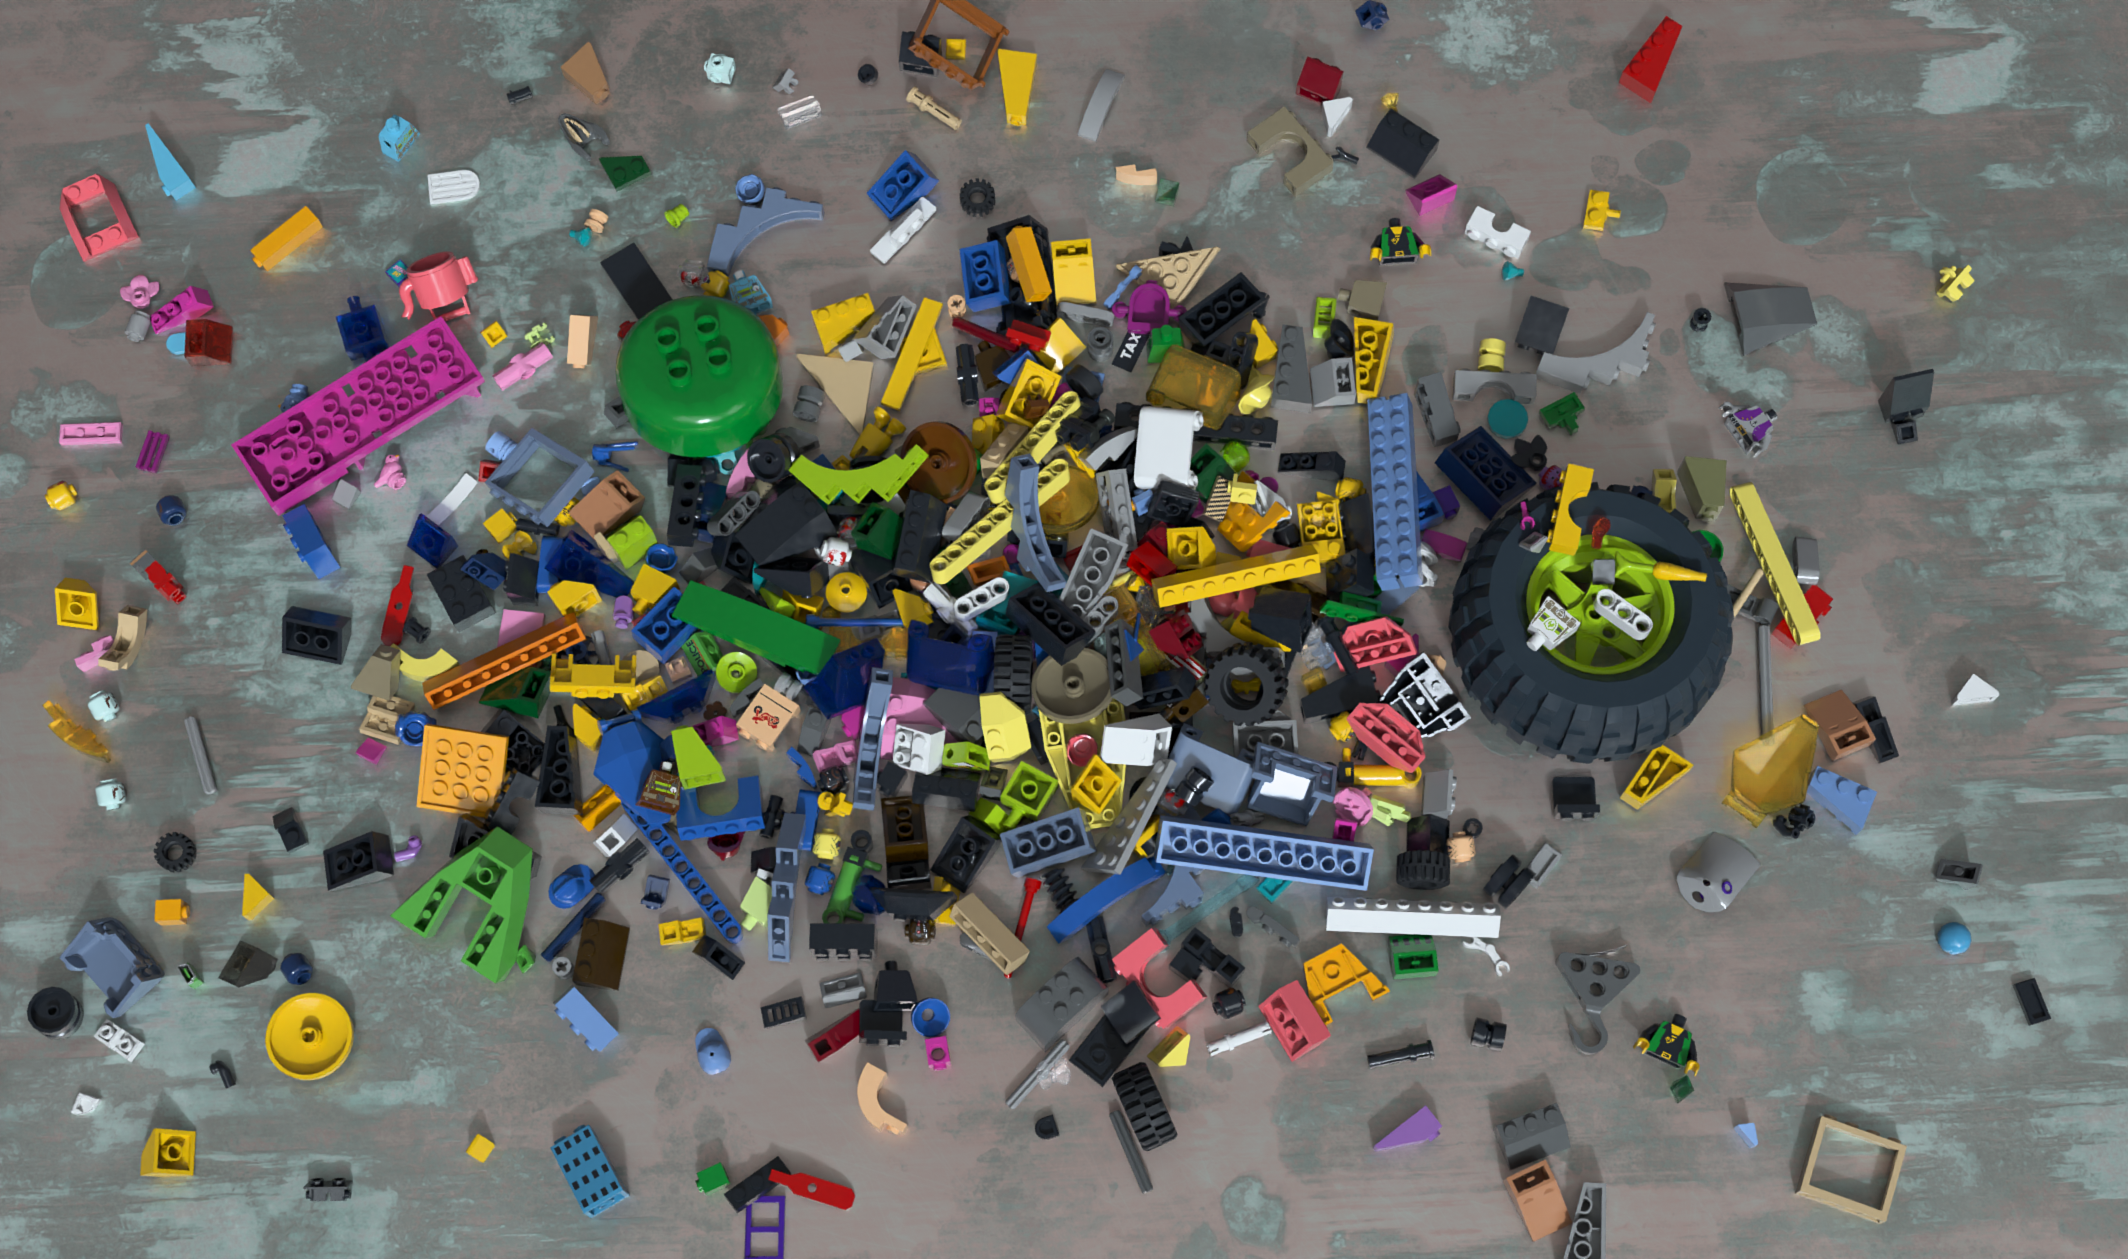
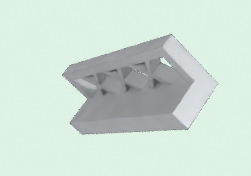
(1119, 506)

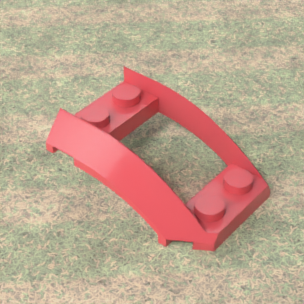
(107, 238)

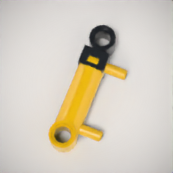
(1372, 775)

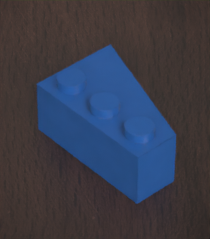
(309, 541)

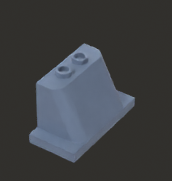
(1289, 784)

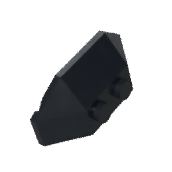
(913, 904)

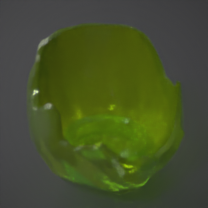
(1236, 455)

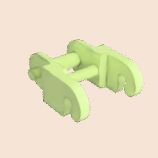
(535, 332)

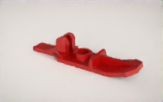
(395, 619)
(825, 1192)

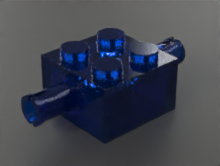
(362, 331)

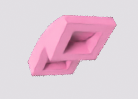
(841, 755)

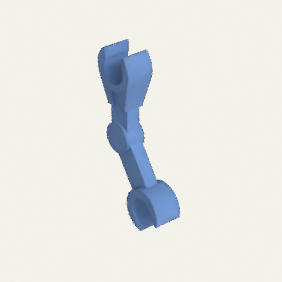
(1134, 274)

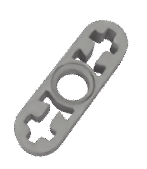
(1085, 314)

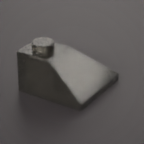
(247, 965)

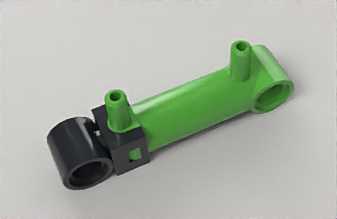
(854, 862)

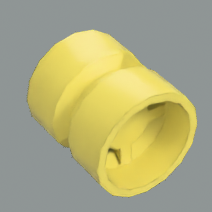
(1491, 355)

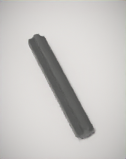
(1131, 1151)

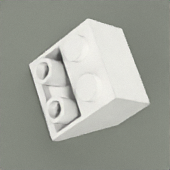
(919, 747)

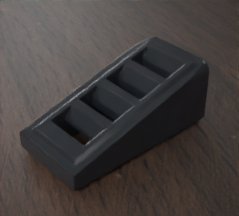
(785, 1020)

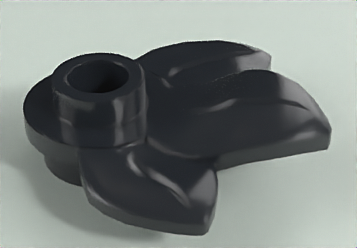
(1528, 452)

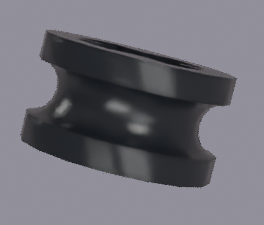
(1476, 822)

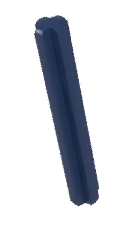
(573, 927)

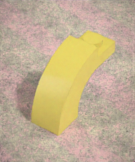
(1664, 487)
(427, 668)

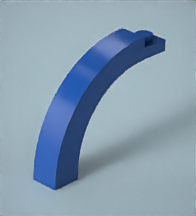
(1103, 896)

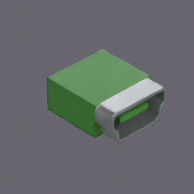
(190, 975)

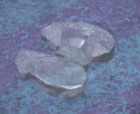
(1060, 1073)

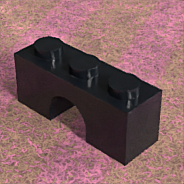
(517, 784)
(1220, 965)

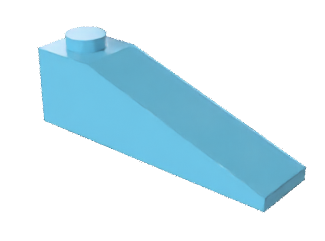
(170, 172)

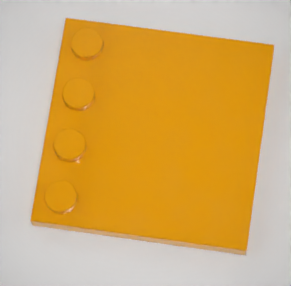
(461, 769)

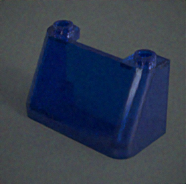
(947, 663)

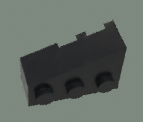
(1124, 461)

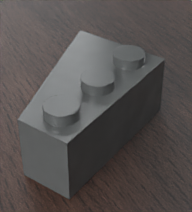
(1436, 409)

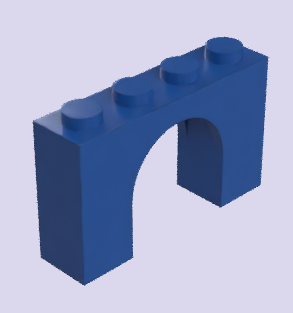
(745, 816)

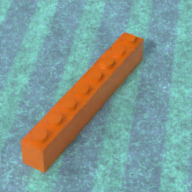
(503, 661)

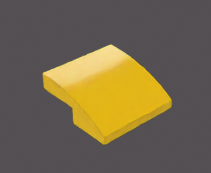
(1062, 347)

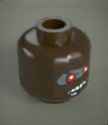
(920, 932)

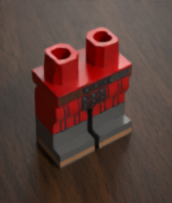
(162, 580)

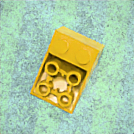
(1073, 271)
(1321, 527)

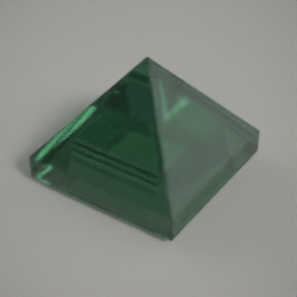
(1681, 1088)

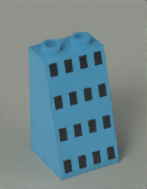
(589, 1171)

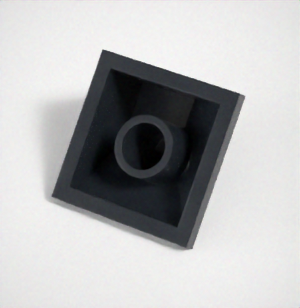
(732, 557)

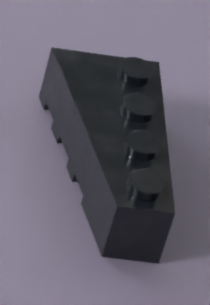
(471, 829)

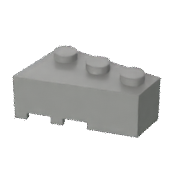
(886, 327)

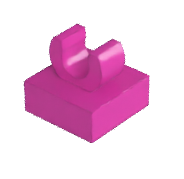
(988, 406)

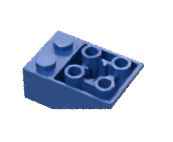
(1429, 509)

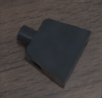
(894, 989)

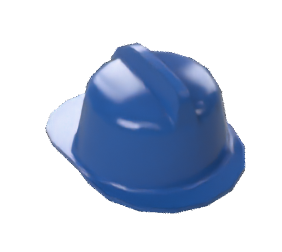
(571, 886)

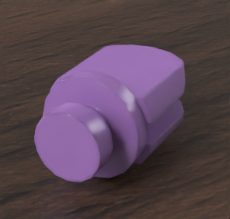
(623, 611)

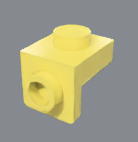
(1241, 491)

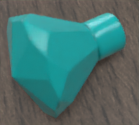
(583, 236)
(1510, 271)

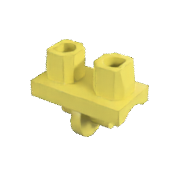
(1951, 279)

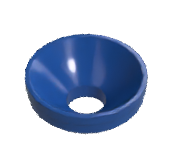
(938, 1022)

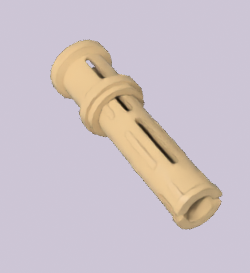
(927, 104)

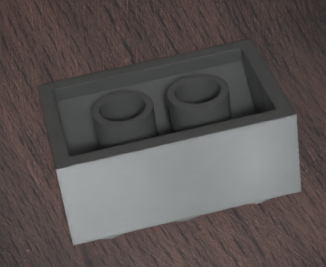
(1532, 1136)

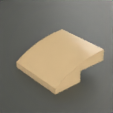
(383, 716)

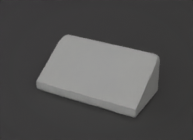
(843, 990)

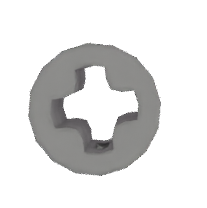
(557, 970)

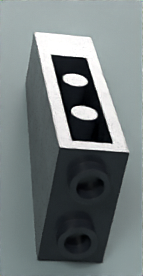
(1340, 696)

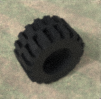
(1423, 870)

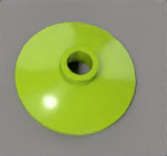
(736, 662)

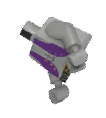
(1749, 426)

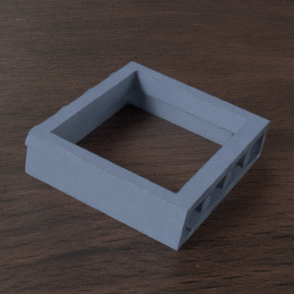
(518, 458)

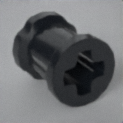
(1699, 315)
(420, 635)

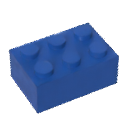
(985, 276)
(660, 631)

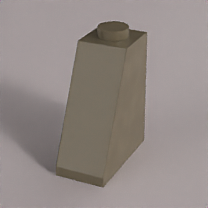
(380, 673)

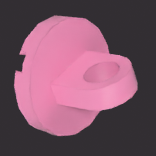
(1354, 805)

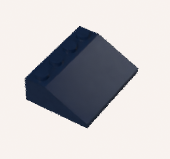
(1484, 472)

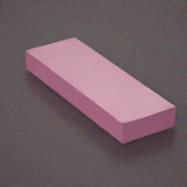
(91, 433)

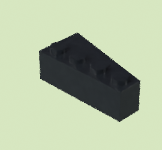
(559, 774)

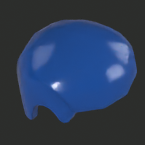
(661, 557)

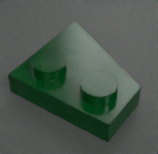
(625, 170)

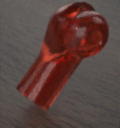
(1599, 531)

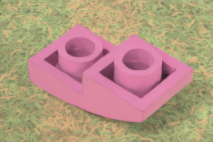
(90, 659)

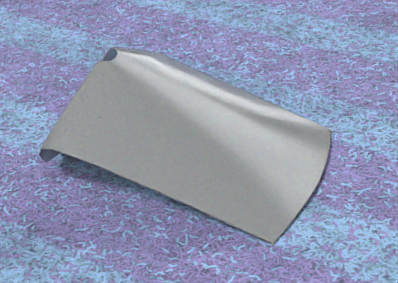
(1716, 861)

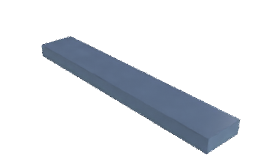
(1390, 602)

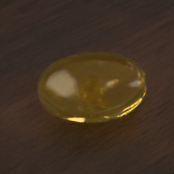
(1071, 505)

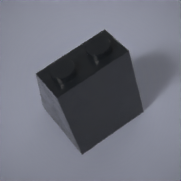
(1541, 325)
(877, 576)
(1282, 616)

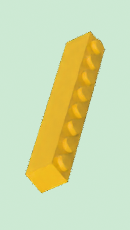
(1236, 575)

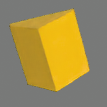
(1095, 785)

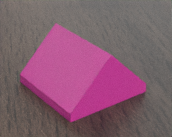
(1432, 194)

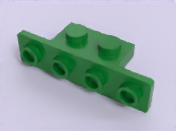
(1356, 609)

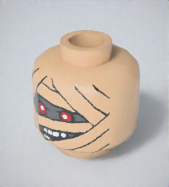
(1461, 847)

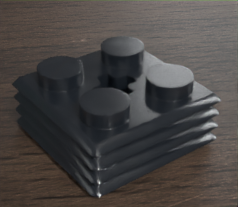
(1173, 504)

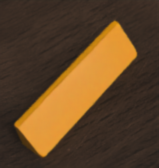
(598, 807)

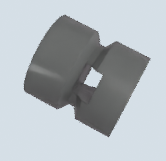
(1100, 344)
(809, 401)

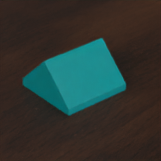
(996, 622)

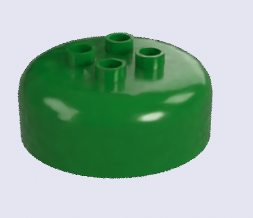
(699, 376)

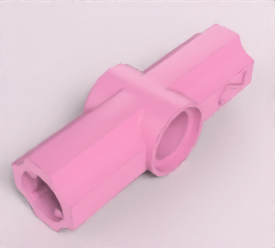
(522, 366)

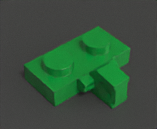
(1563, 413)

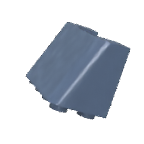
(1230, 773)

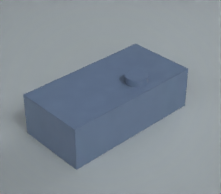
(1048, 842)

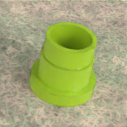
(676, 215)

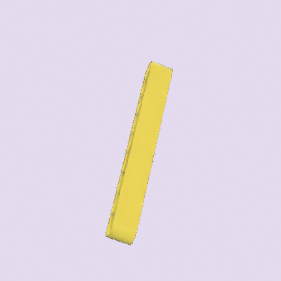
(993, 526)
(1774, 563)

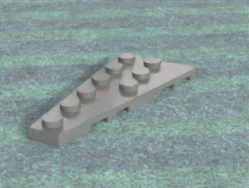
(1127, 828)

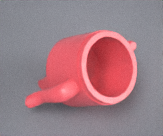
(438, 283)

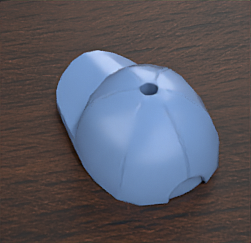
(709, 1042)

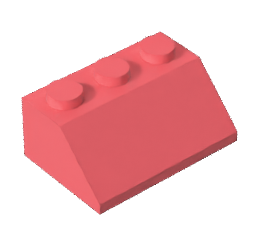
(1294, 1020)

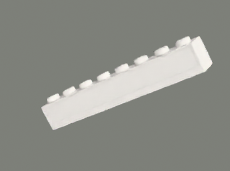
(1412, 917)

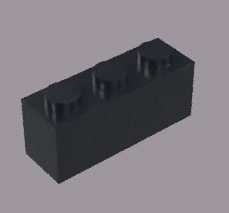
(1166, 687)

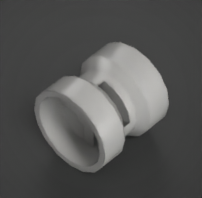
(788, 686)

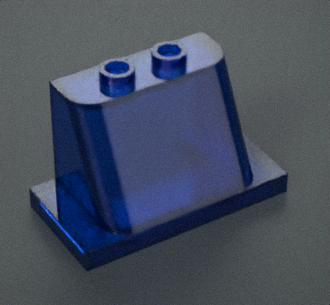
(845, 678)

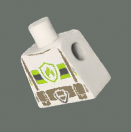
(1551, 626)

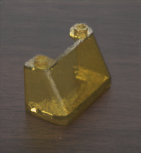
(1196, 384)

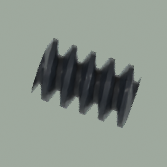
(1059, 888)

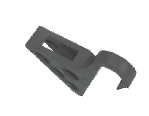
(1592, 1004)

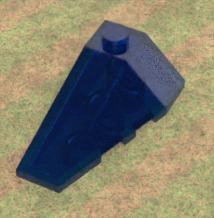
(583, 563)

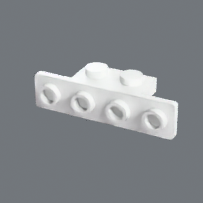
(903, 230)

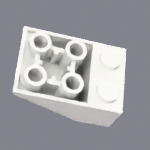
(1136, 741)

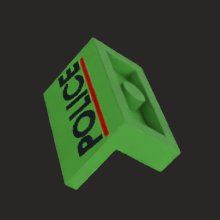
(702, 652)

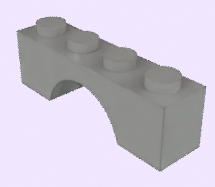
(1519, 386)

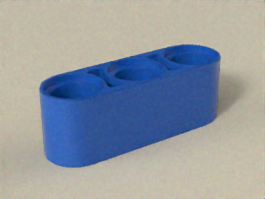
(545, 578)
(808, 806)

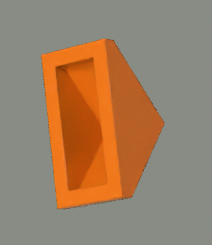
(988, 570)

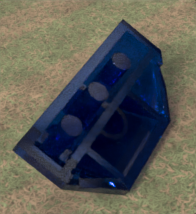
(680, 701)

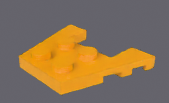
(1244, 524)
(1335, 972)

